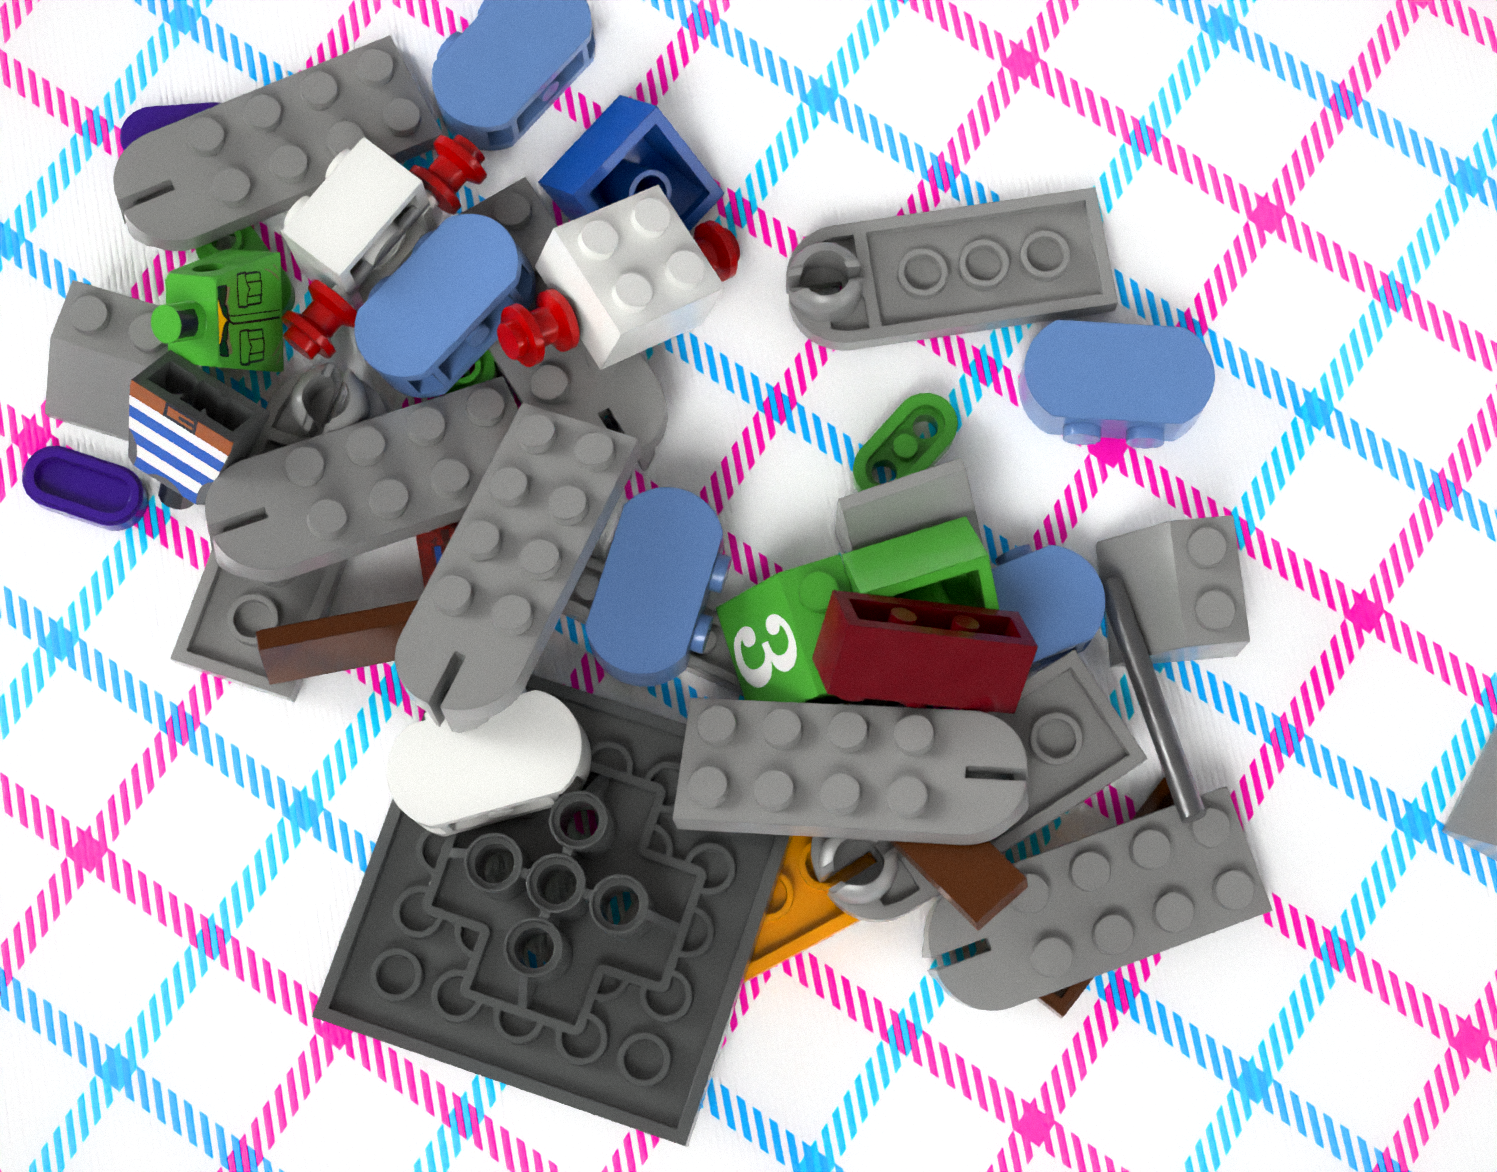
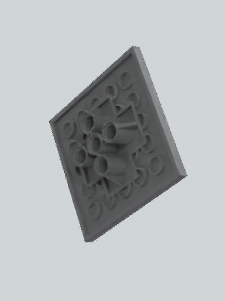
(620, 1012)

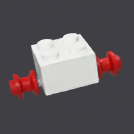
(365, 228)
(621, 282)

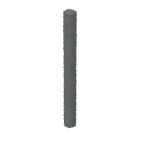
(1152, 702)

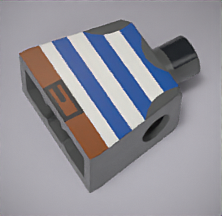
(188, 428)

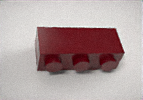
(923, 653)

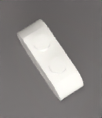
(492, 772)

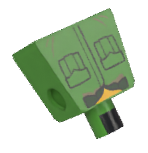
(225, 311)

